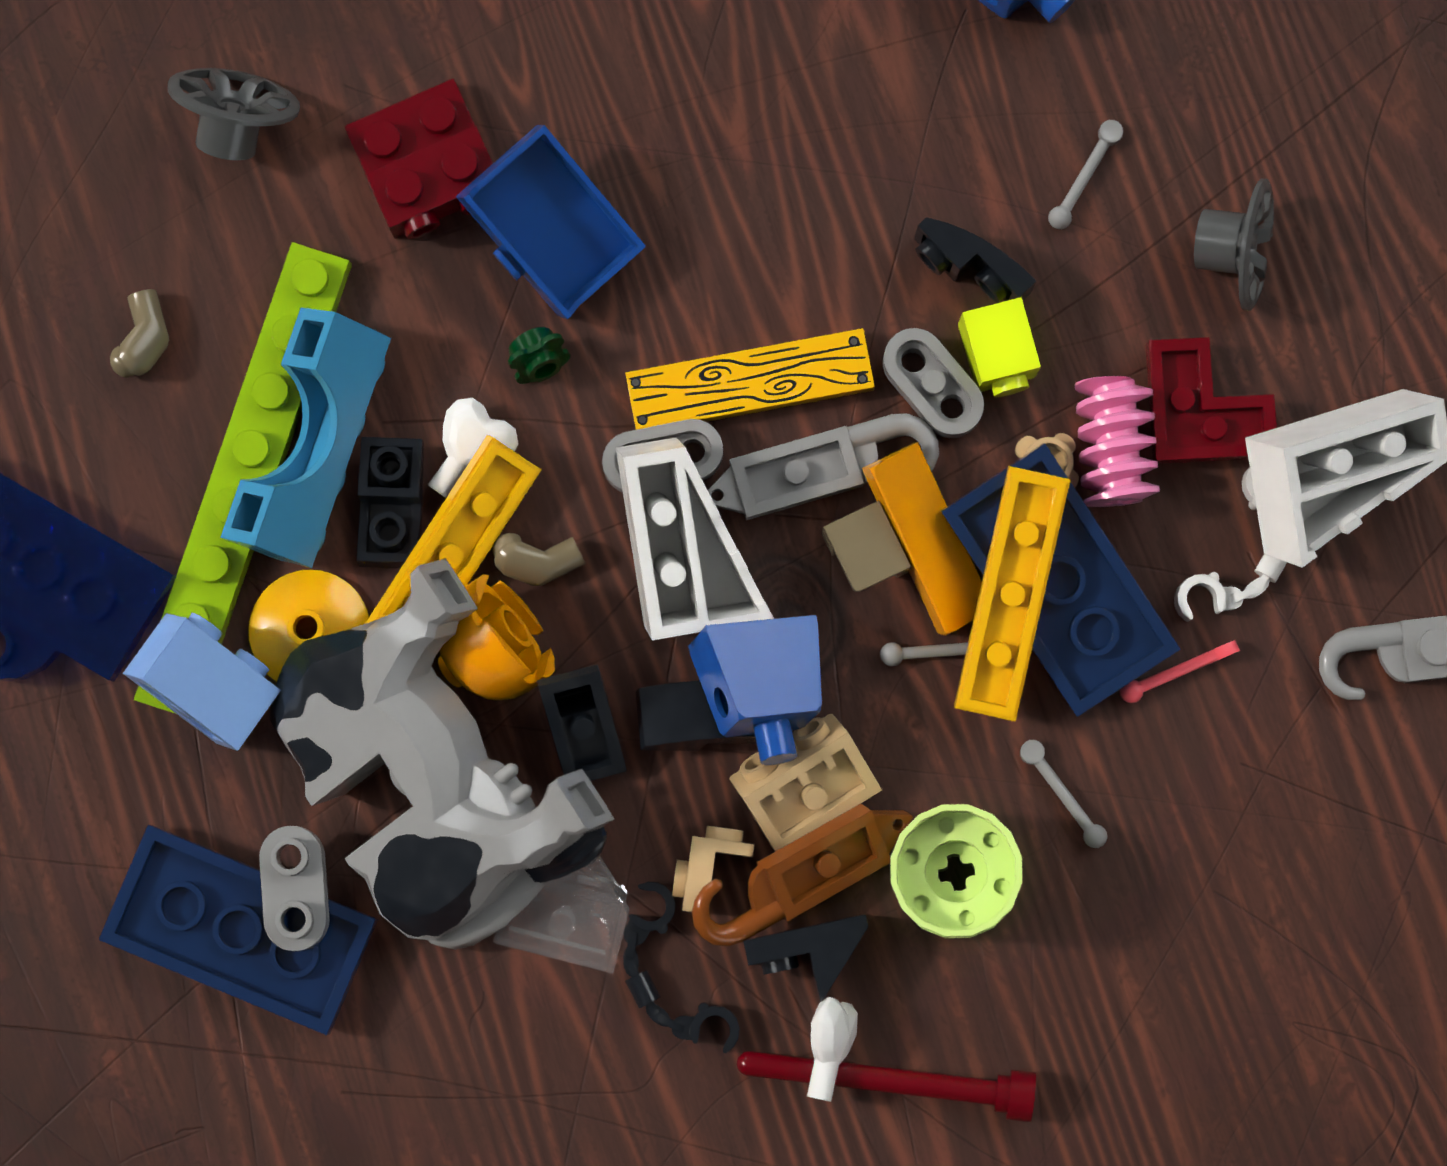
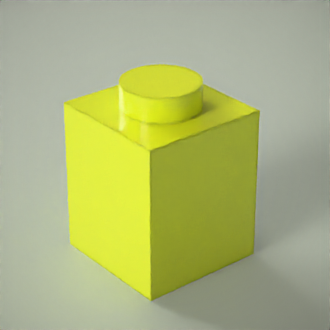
(999, 347)

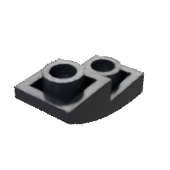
(956, 250)
(389, 500)
(679, 719)

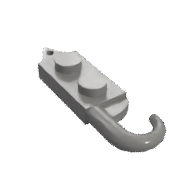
(814, 465)
(1406, 649)

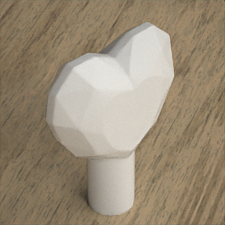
(463, 433)
(831, 1040)

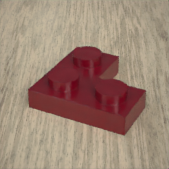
(1188, 418)

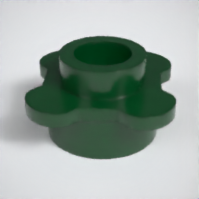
(537, 355)

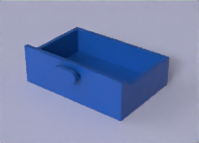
(550, 222)

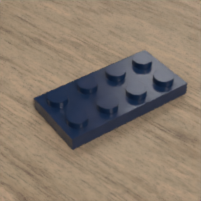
(1094, 617)
(207, 923)

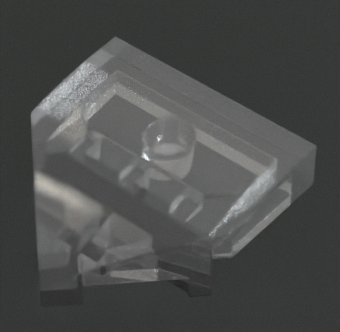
(573, 919)

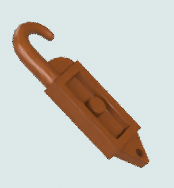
(806, 872)

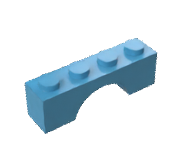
(335, 373)

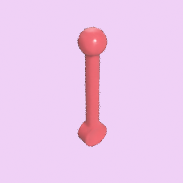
(1134, 690)

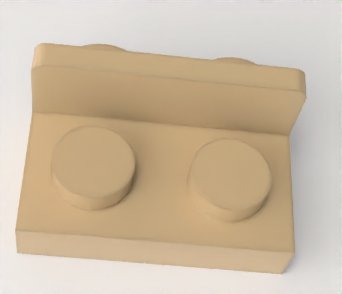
(810, 789)

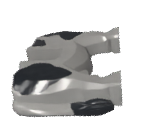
(474, 838)

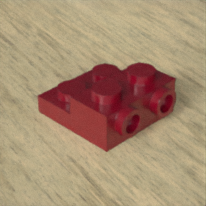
(420, 157)

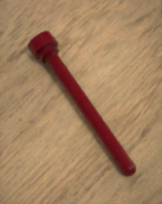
(1009, 1093)

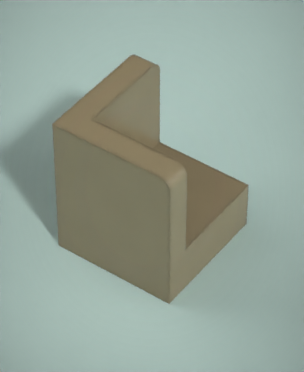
(866, 547)

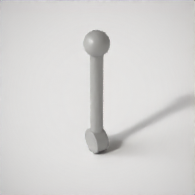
(1109, 135)
(893, 653)
(1033, 753)

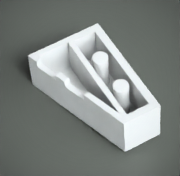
(1339, 466)
(680, 546)

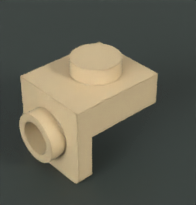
(698, 871)

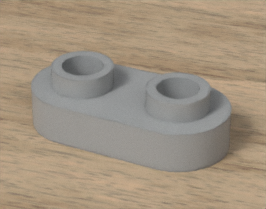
(937, 381)
(685, 431)
(296, 887)

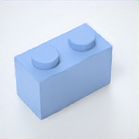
(203, 679)

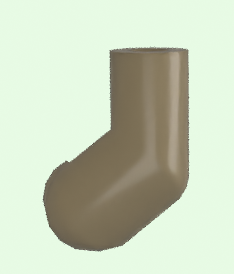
(146, 340)
(534, 565)

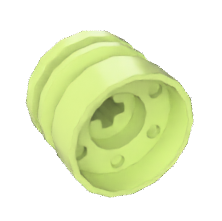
(978, 842)

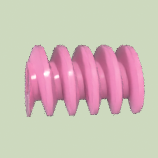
(1115, 441)

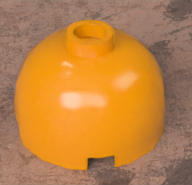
(495, 645)

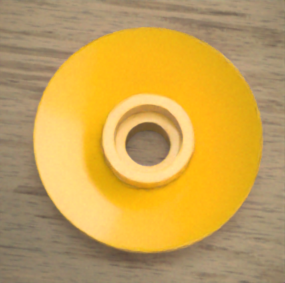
(296, 596)

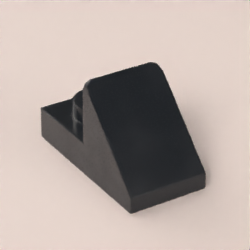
(582, 723)
(827, 944)

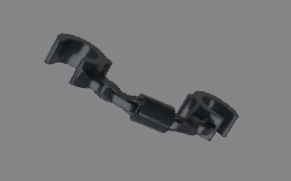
(643, 988)

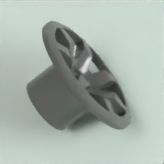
(229, 117)
(1230, 239)

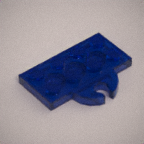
(68, 589)

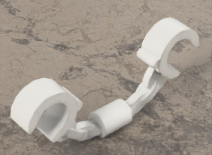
(1231, 597)

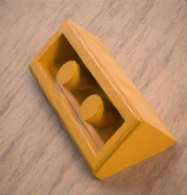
(936, 555)

